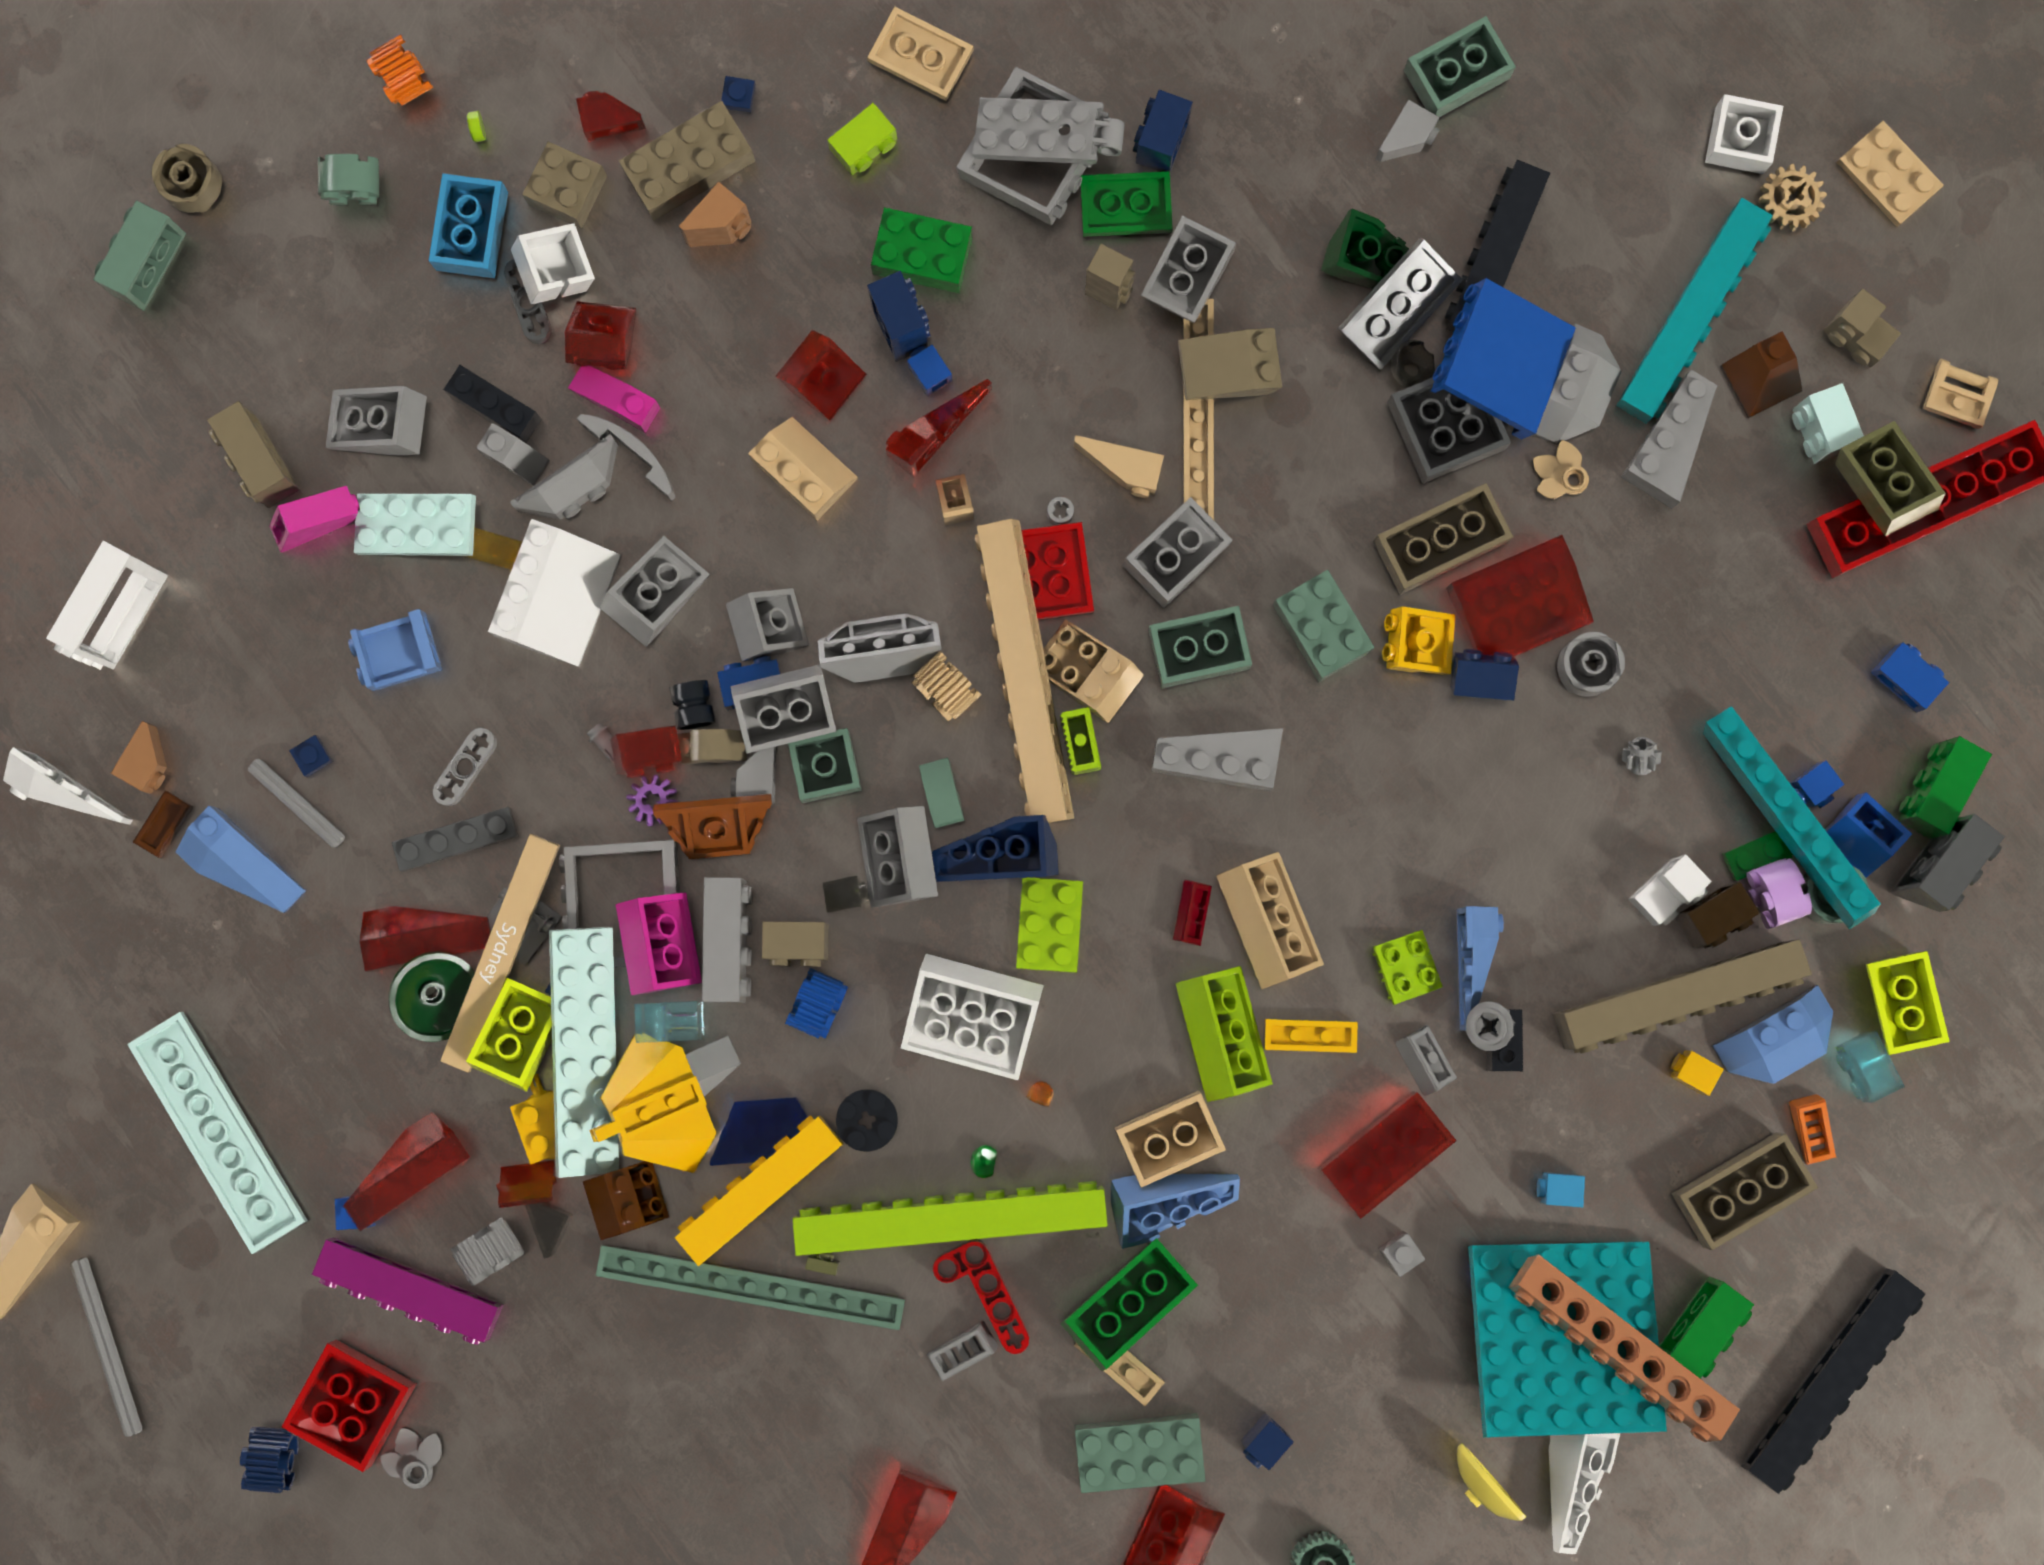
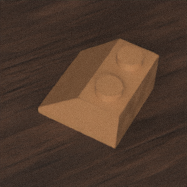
(716, 219)

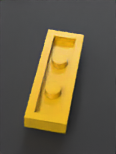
(1310, 1035)

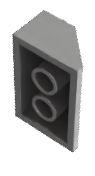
(897, 856)

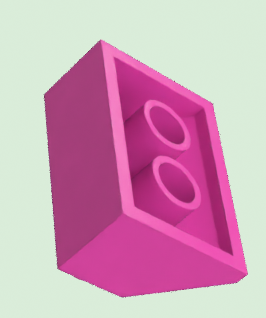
(658, 943)

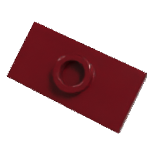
(1192, 912)

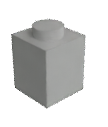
(1401, 1253)

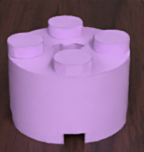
(1779, 892)

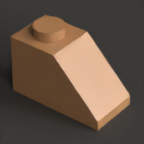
(142, 760)

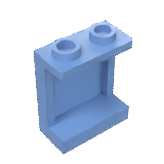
(395, 651)

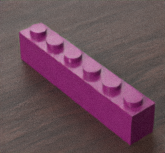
(407, 1290)

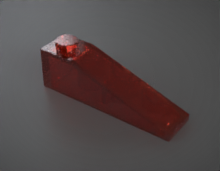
(398, 934)
(909, 1519)

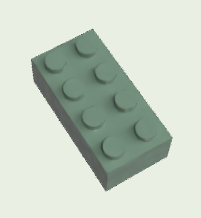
(1139, 1453)

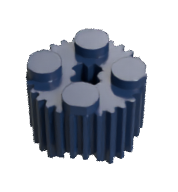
(269, 1460)

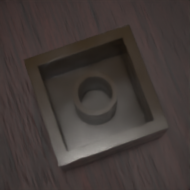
(1716, 915)

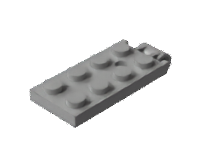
(1032, 131)

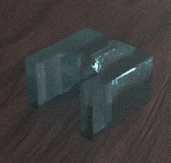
(669, 1021)

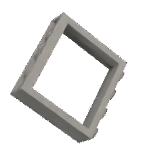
(968, 166)
(567, 865)

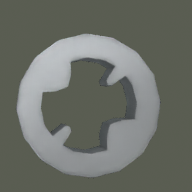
(1051, 510)

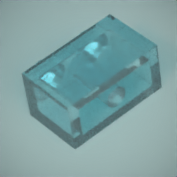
(1868, 1067)

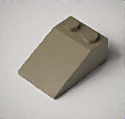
(1230, 364)

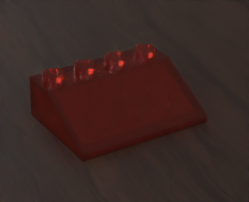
(1522, 600)

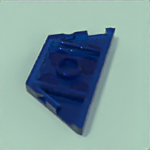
(756, 1128)

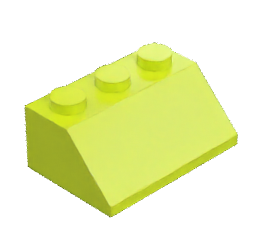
(1907, 1002)

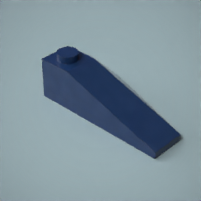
(1008, 850)

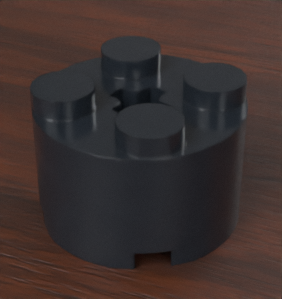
(851, 1112)

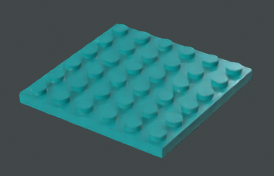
(1529, 1370)

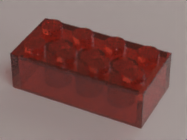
(1387, 1154)

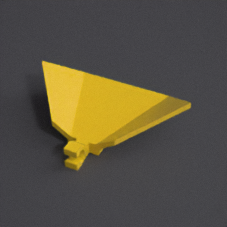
(657, 1107)

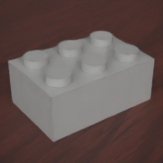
(783, 708)

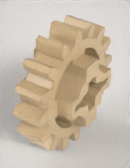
(1803, 207)

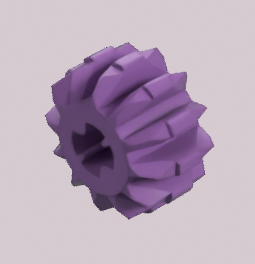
(642, 795)

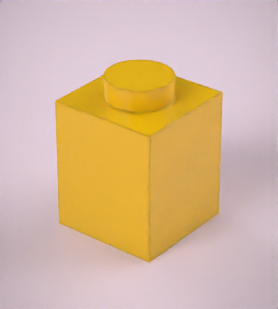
(1695, 1072)

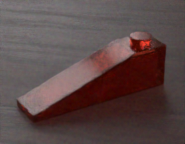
(925, 436)
(411, 1165)

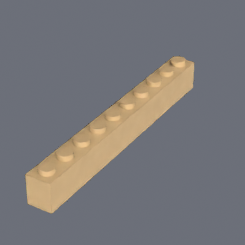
(1024, 670)

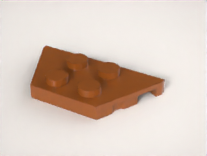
(715, 825)

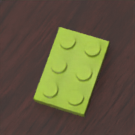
(1049, 925)

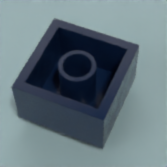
(1163, 131)

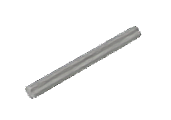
(106, 1347)

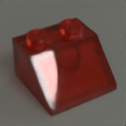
(599, 335)
(821, 374)

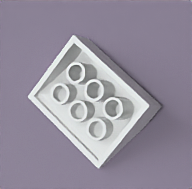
(554, 593)
(971, 1016)

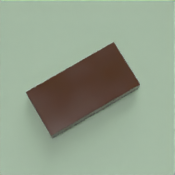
(163, 824)

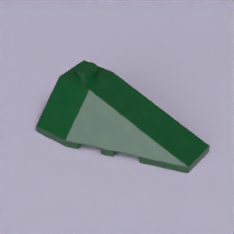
(1362, 250)

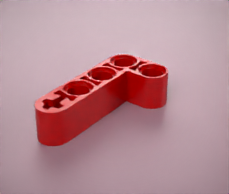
(988, 1297)

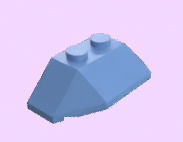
(1780, 1039)

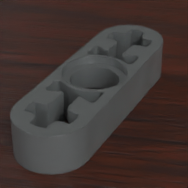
(527, 323)

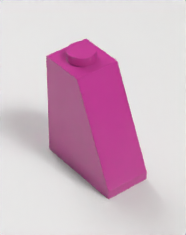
(313, 517)

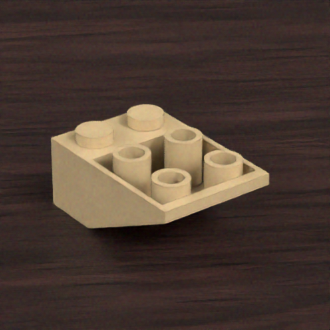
(1089, 671)

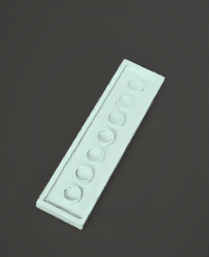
(582, 1047)
(217, 1132)

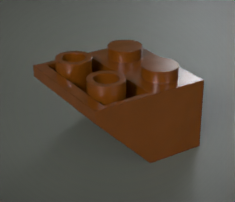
(625, 1199)

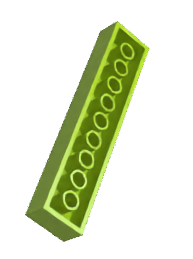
(949, 1220)

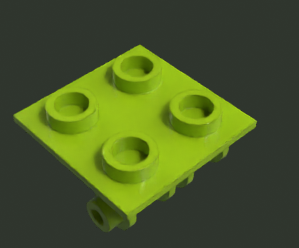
(1407, 967)

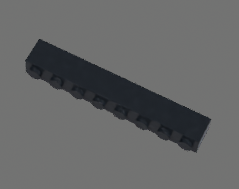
(1834, 1380)

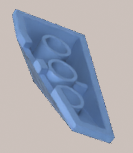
(1167, 1202)

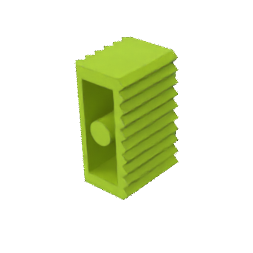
(1080, 741)

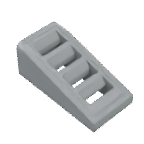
(984, 1336)

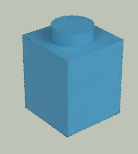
(1561, 1189)

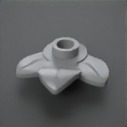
(411, 1453)

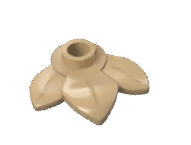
(1557, 469)

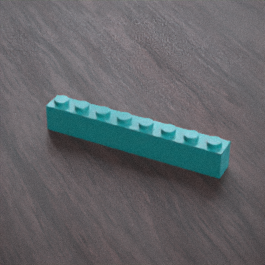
(1694, 311)
(1791, 818)

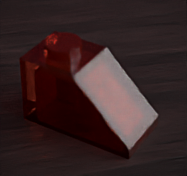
(606, 116)

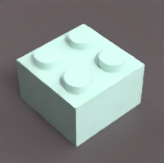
(1826, 423)

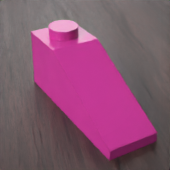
(615, 397)

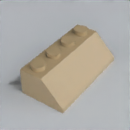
(1270, 920)

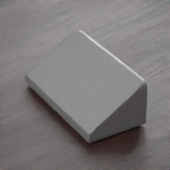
(1426, 1060)

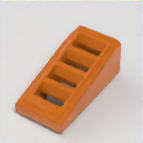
(1797, 1109)

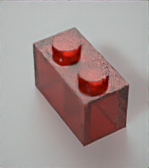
(646, 751)

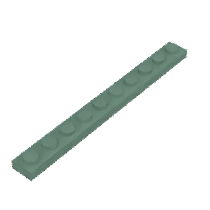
(750, 1287)

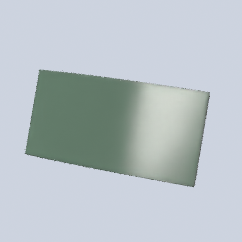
(941, 792)

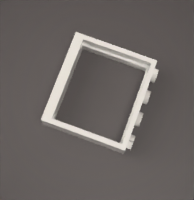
(91, 596)

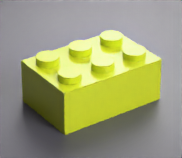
(514, 1036)

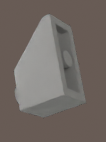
(1409, 133)
(512, 454)
(756, 775)

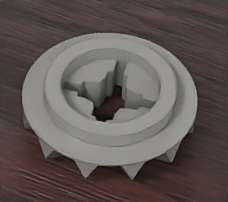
(1477, 1023)

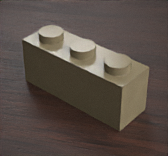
(1109, 277)

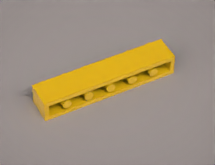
(759, 1190)

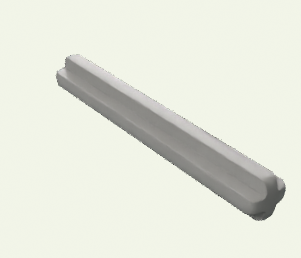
(296, 803)

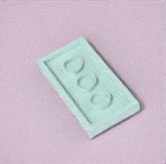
(415, 524)

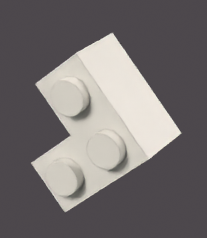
(1670, 887)

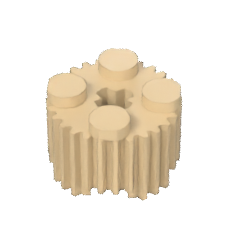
(946, 686)

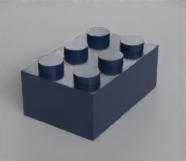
(898, 314)

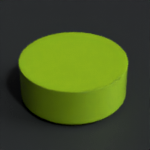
(476, 126)

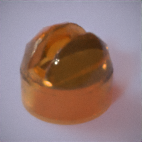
(1040, 1093)

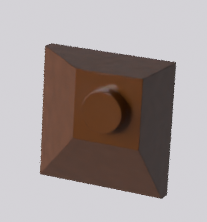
(1764, 374)

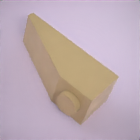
(1128, 466)

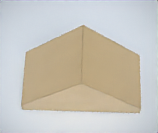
(955, 499)

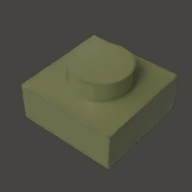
(823, 1263)

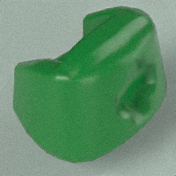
(983, 1161)

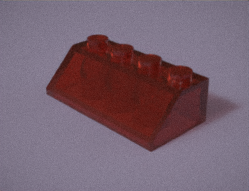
(1175, 1530)

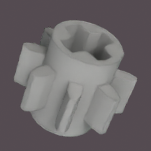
(1641, 756)

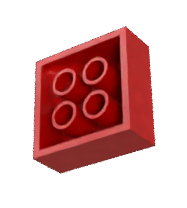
(349, 1405)

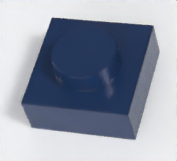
(738, 93)
(311, 755)

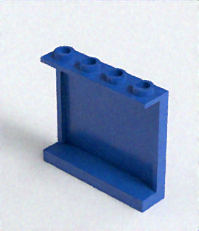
(1504, 356)

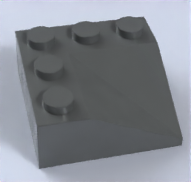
(1444, 430)
(1950, 865)

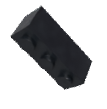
(492, 403)

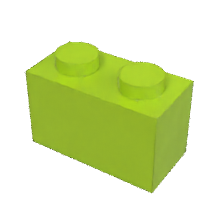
(863, 139)

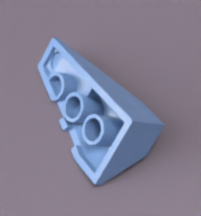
(230, 857)
(1477, 940)

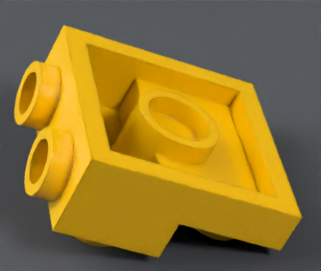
(1419, 640)

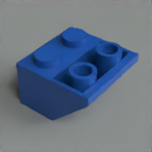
(1867, 833)

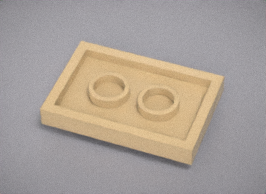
(920, 53)
(1890, 173)

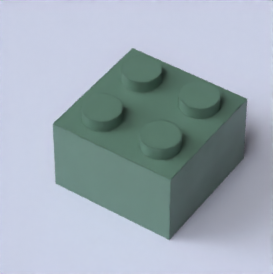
(825, 766)

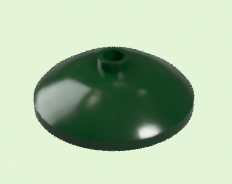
(434, 1015)

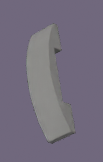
(601, 428)

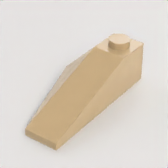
(29, 1241)

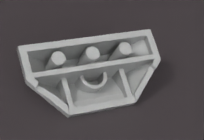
(1581, 388)
(572, 484)
(879, 647)

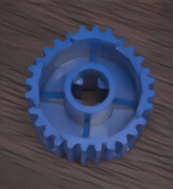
(815, 1003)

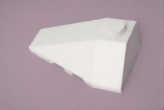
(41, 781)

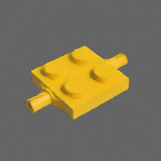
(536, 1122)

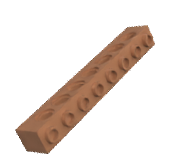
(1716, 1410)

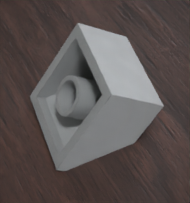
(767, 623)

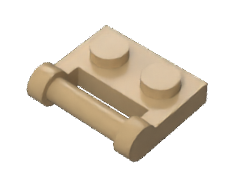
(1957, 402)

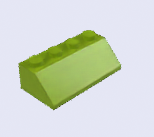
(1224, 1034)

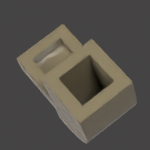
(712, 746)

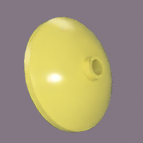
(1485, 1488)

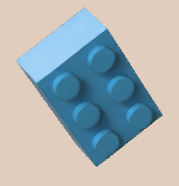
(468, 225)

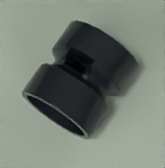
(692, 705)

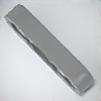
(457, 789)

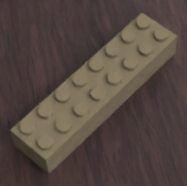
(1683, 994)

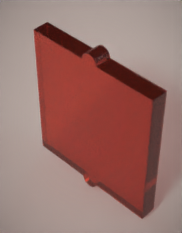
(526, 1184)

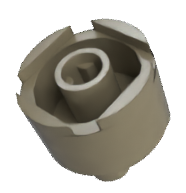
(201, 183)

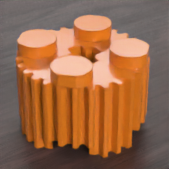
(399, 70)

